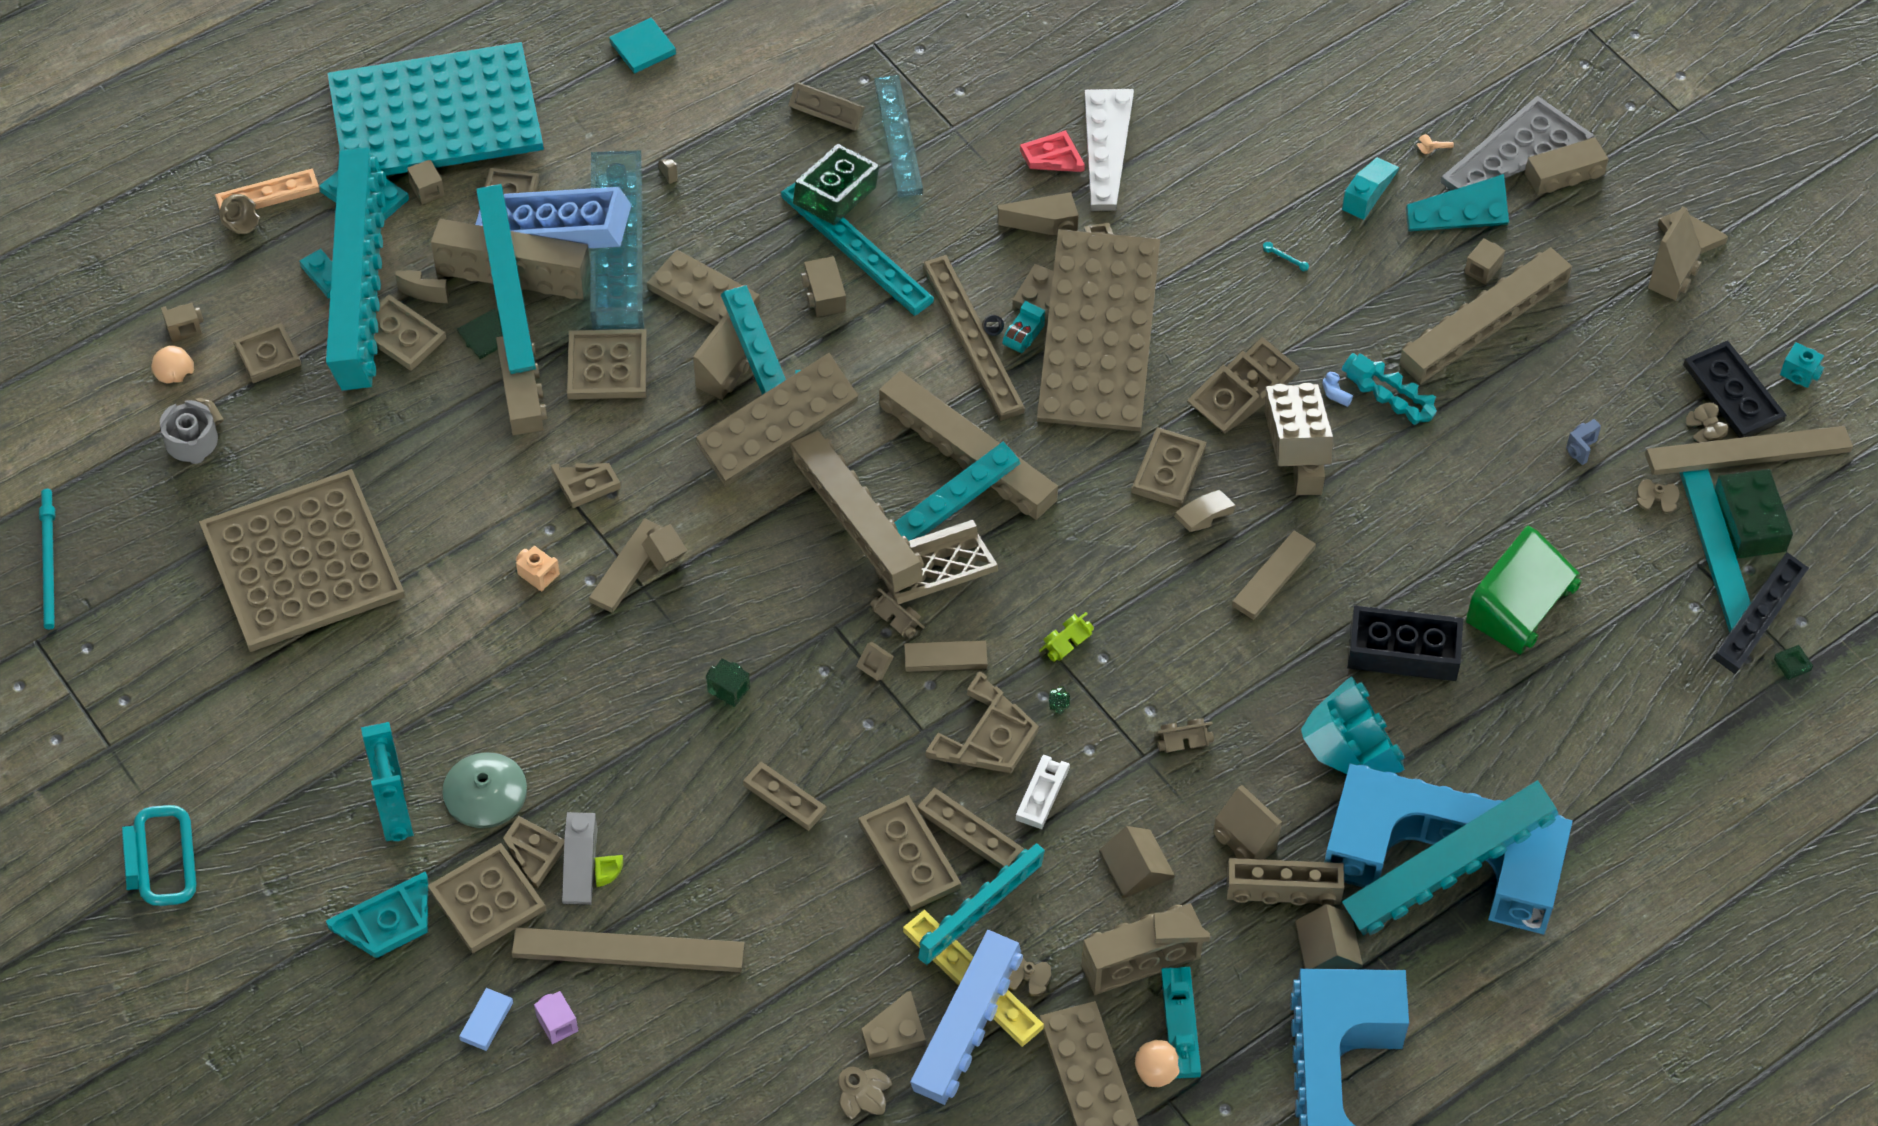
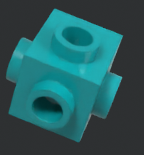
(1802, 365)

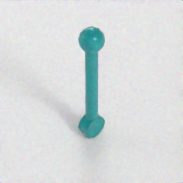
(1268, 247)

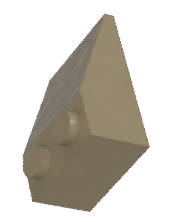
(1676, 258)

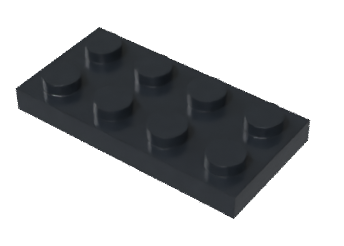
(1735, 390)

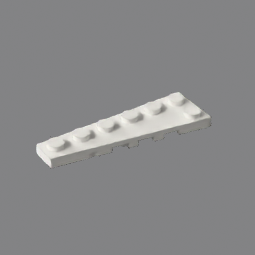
(1107, 132)

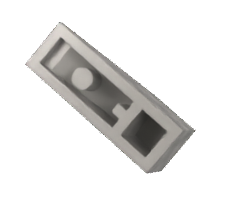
(579, 858)

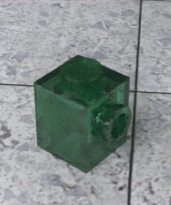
(728, 681)

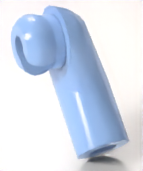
(1333, 390)

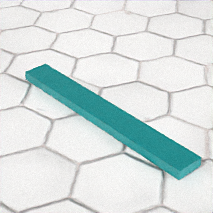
(869, 259)
(506, 279)
(1716, 544)

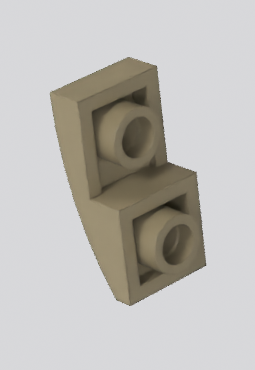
(414, 285)
(1202, 511)

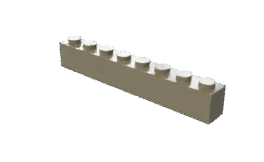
(1484, 315)
(963, 442)
(857, 511)

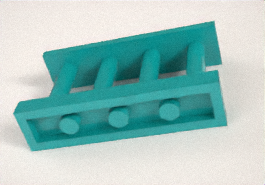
(387, 781)

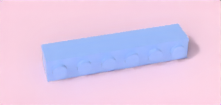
(966, 1017)

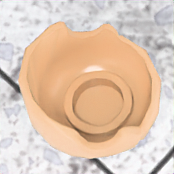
(172, 364)
(1157, 1063)

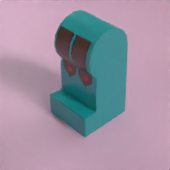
(1025, 327)

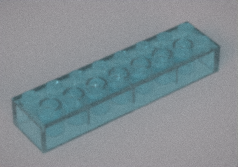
(619, 271)

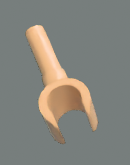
(1427, 146)

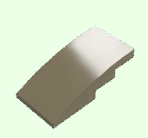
(1240, 388)

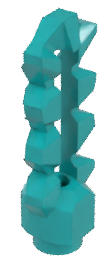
(1362, 370)

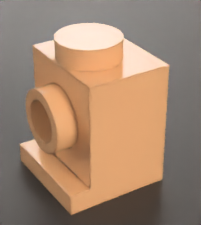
(537, 567)

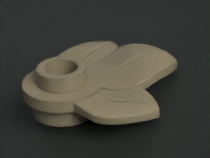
(866, 1094)

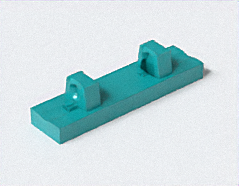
(1181, 1019)

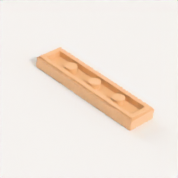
(277, 189)

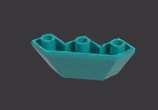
(1349, 732)

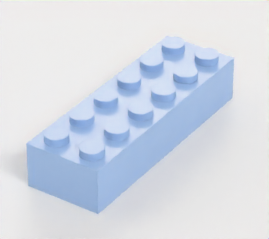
(574, 215)

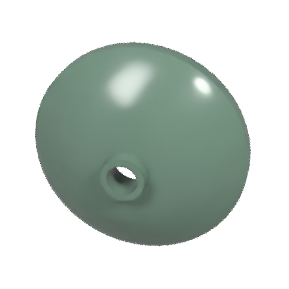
(485, 802)

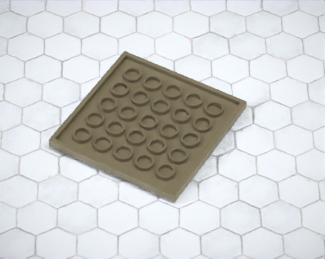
(301, 560)

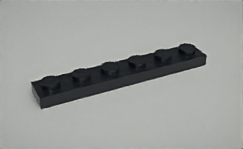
(1760, 613)

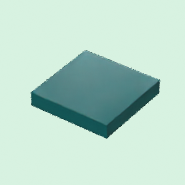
(642, 45)

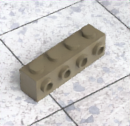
(1285, 881)

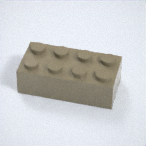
(1298, 425)
(1132, 954)

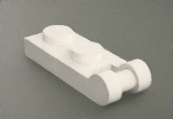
(1042, 792)

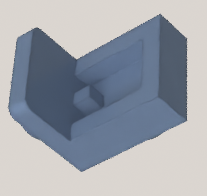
(1580, 440)

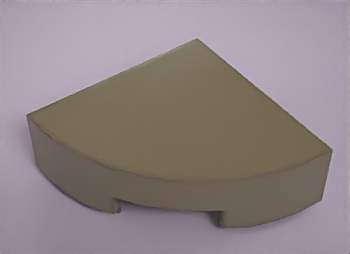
(668, 169)

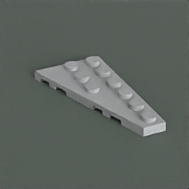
(1506, 151)

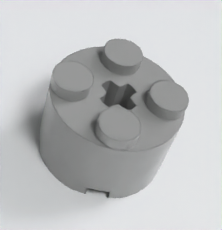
(188, 431)

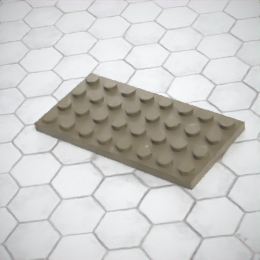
(1099, 330)

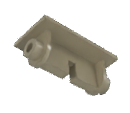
(904, 621)
(1173, 736)

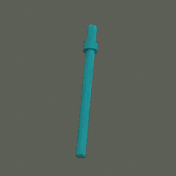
(47, 516)

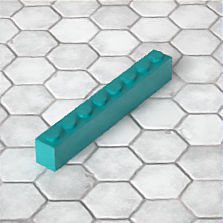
(1450, 858)

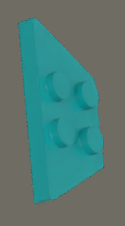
(386, 918)

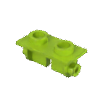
(1058, 643)

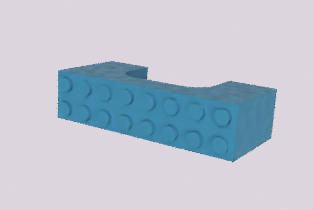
(1386, 809)
(1335, 1015)

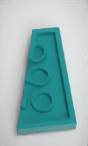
(1464, 207)

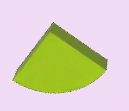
(607, 869)

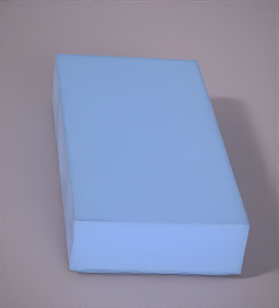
(486, 1019)

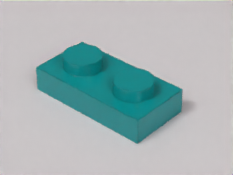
(319, 269)

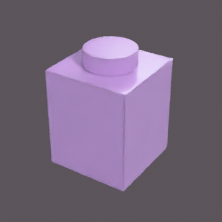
(555, 1017)

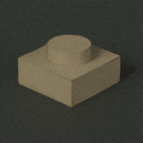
(874, 661)

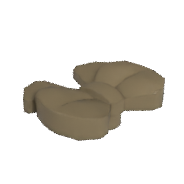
(1707, 416)
(1667, 495)
(1037, 975)

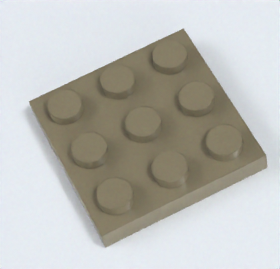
(607, 364)
(486, 898)

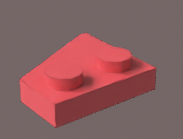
(1052, 153)

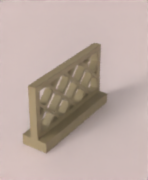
(941, 544)

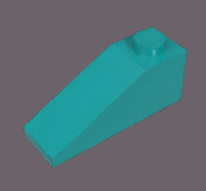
(1368, 187)

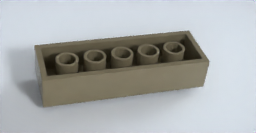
(542, 262)
(777, 419)

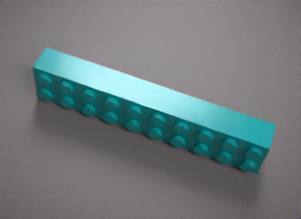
(356, 269)

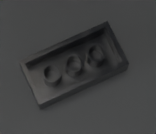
(1405, 643)

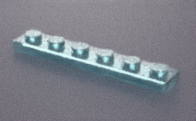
(898, 136)

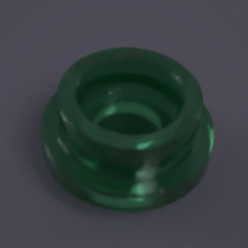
(1059, 699)

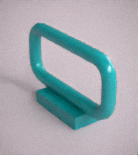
(137, 860)

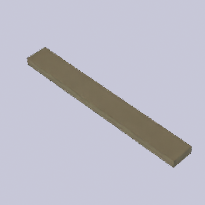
(973, 338)
(1748, 450)
(628, 949)

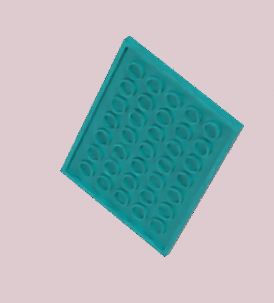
(438, 108)

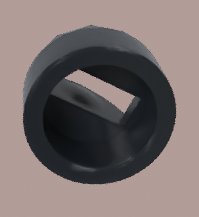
(993, 330)

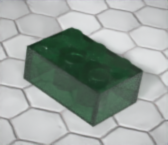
(835, 184)
(1753, 513)

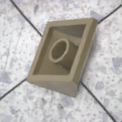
(1135, 861)
(1328, 939)

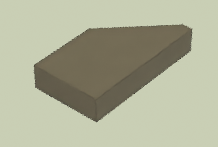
(1178, 928)

